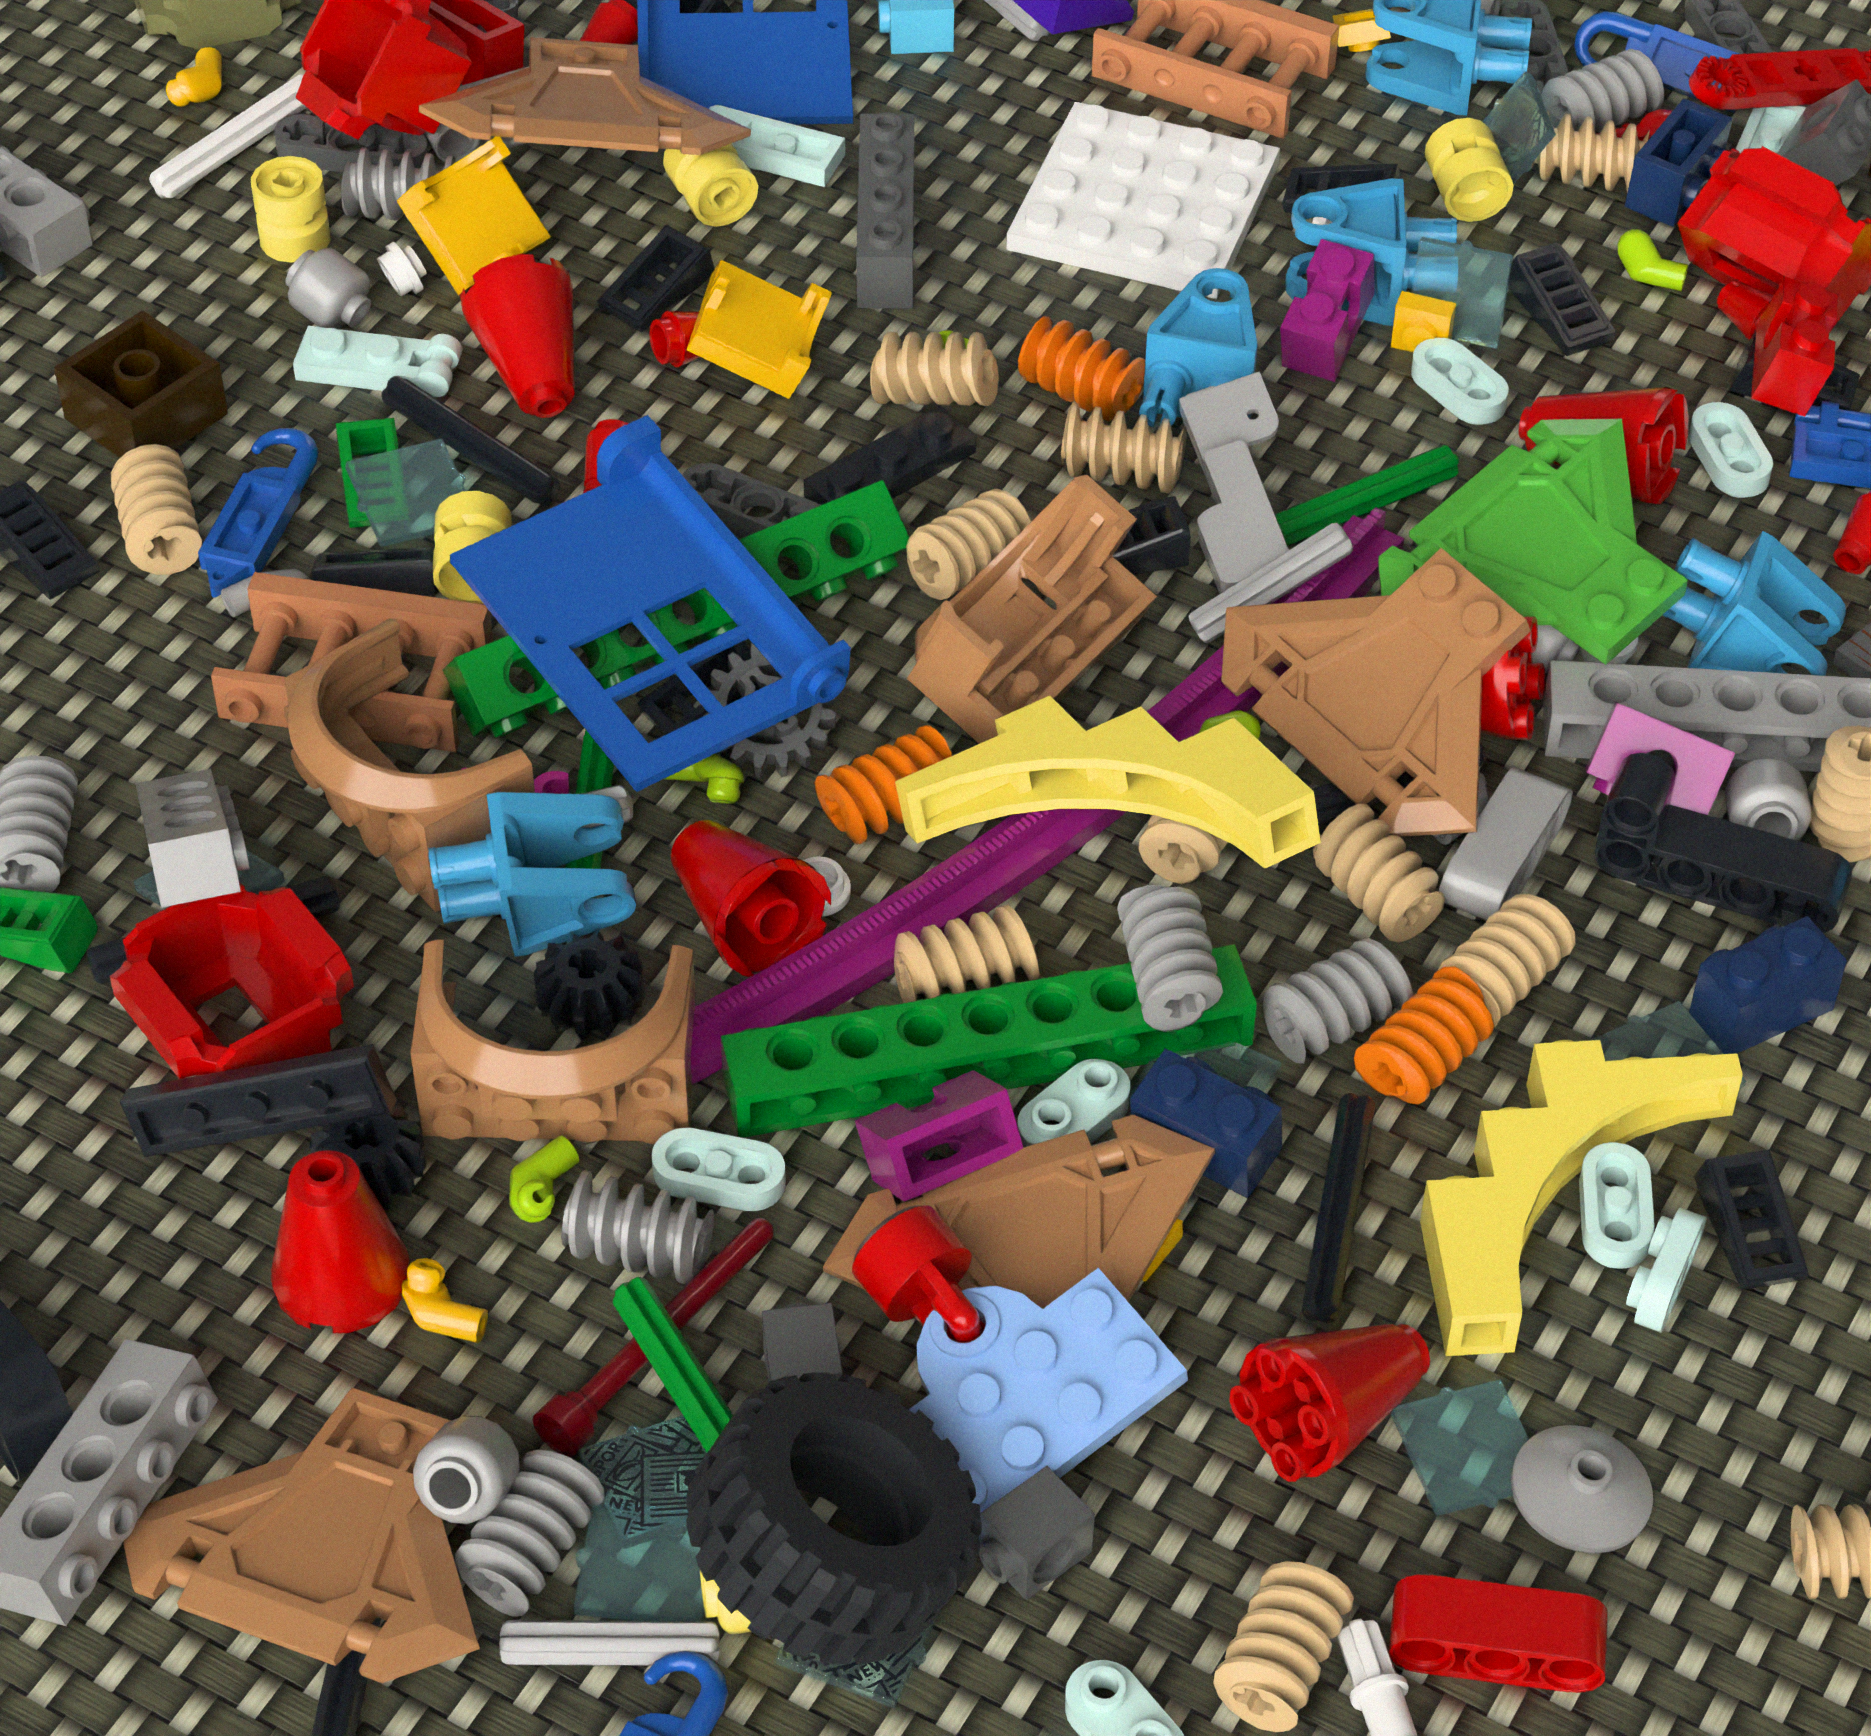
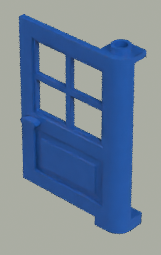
(752, 61)
(614, 562)

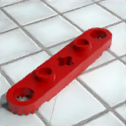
(1778, 77)

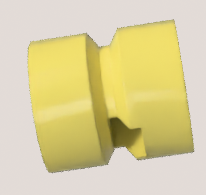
(1468, 169)
(714, 184)
(290, 207)
(459, 523)

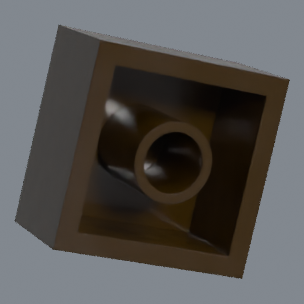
(141, 387)

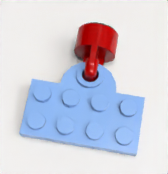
(1000, 1372)

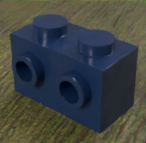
(1677, 162)
(1767, 986)
(1203, 1106)

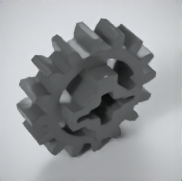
(785, 737)

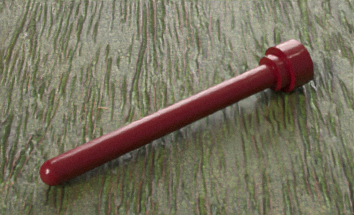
(568, 1420)

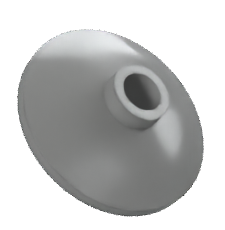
(1571, 1508)

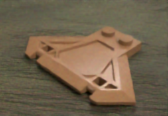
(584, 99)
(1382, 688)
(1052, 1216)
(319, 1547)

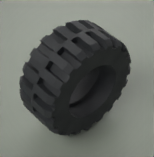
(796, 1571)

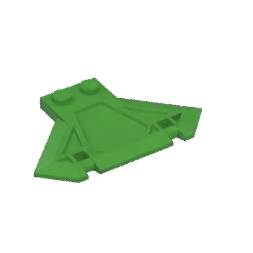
(1552, 537)

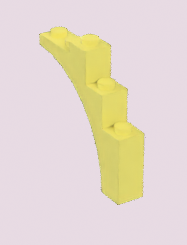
(1130, 764)
(1527, 1155)

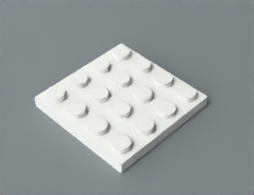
(1142, 197)

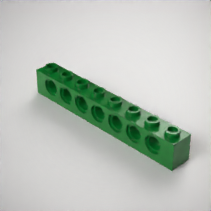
(862, 518)
(1007, 1033)

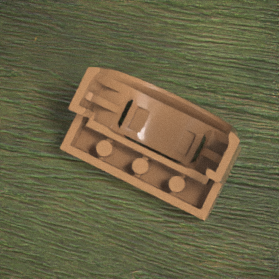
(1003, 644)
(392, 809)
(604, 1091)

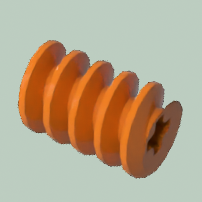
(1081, 369)
(868, 786)
(1426, 1037)

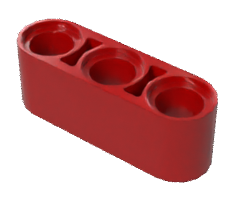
(1499, 1633)

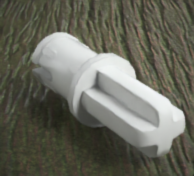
(1376, 1685)

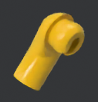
(198, 82)

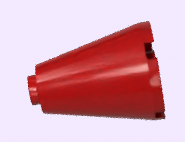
(527, 329)
(1652, 423)
(749, 895)
(336, 1248)

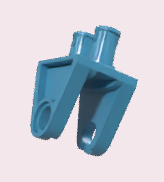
(1449, 51)
(1369, 220)
(1198, 343)
(1755, 609)
(517, 873)

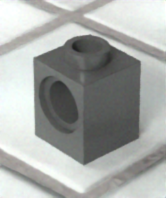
(800, 1341)
(1035, 1533)

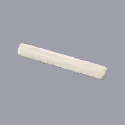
(227, 141)

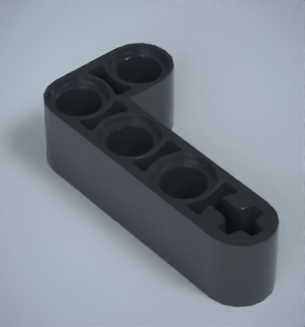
(1713, 858)
(30, 1398)

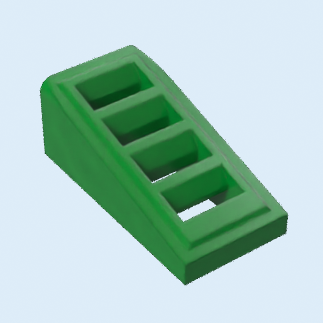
(361, 439)
(60, 940)

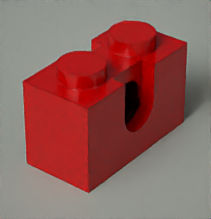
(490, 52)
(1794, 346)

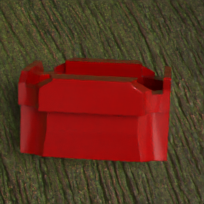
(379, 64)
(1773, 221)
(243, 940)

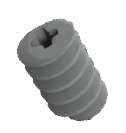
(1606, 91)
(382, 184)
(34, 821)
(1169, 955)
(1334, 998)
(636, 1231)
(526, 1528)

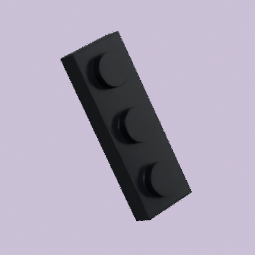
(898, 458)

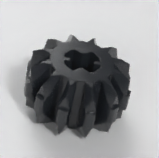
(589, 984)
(382, 1147)

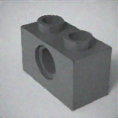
(1833, 134)

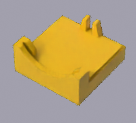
(473, 214)
(757, 328)

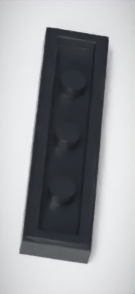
(258, 1100)

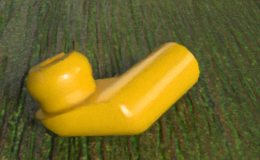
(433, 1307)

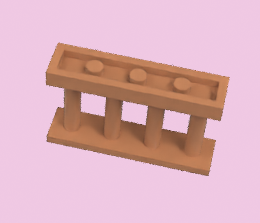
(1247, 27)
(336, 616)

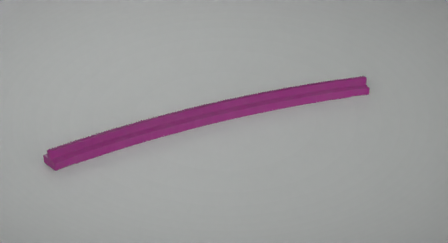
(996, 862)

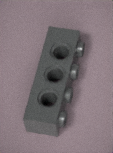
(885, 211)

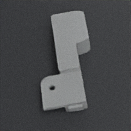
(1241, 528)

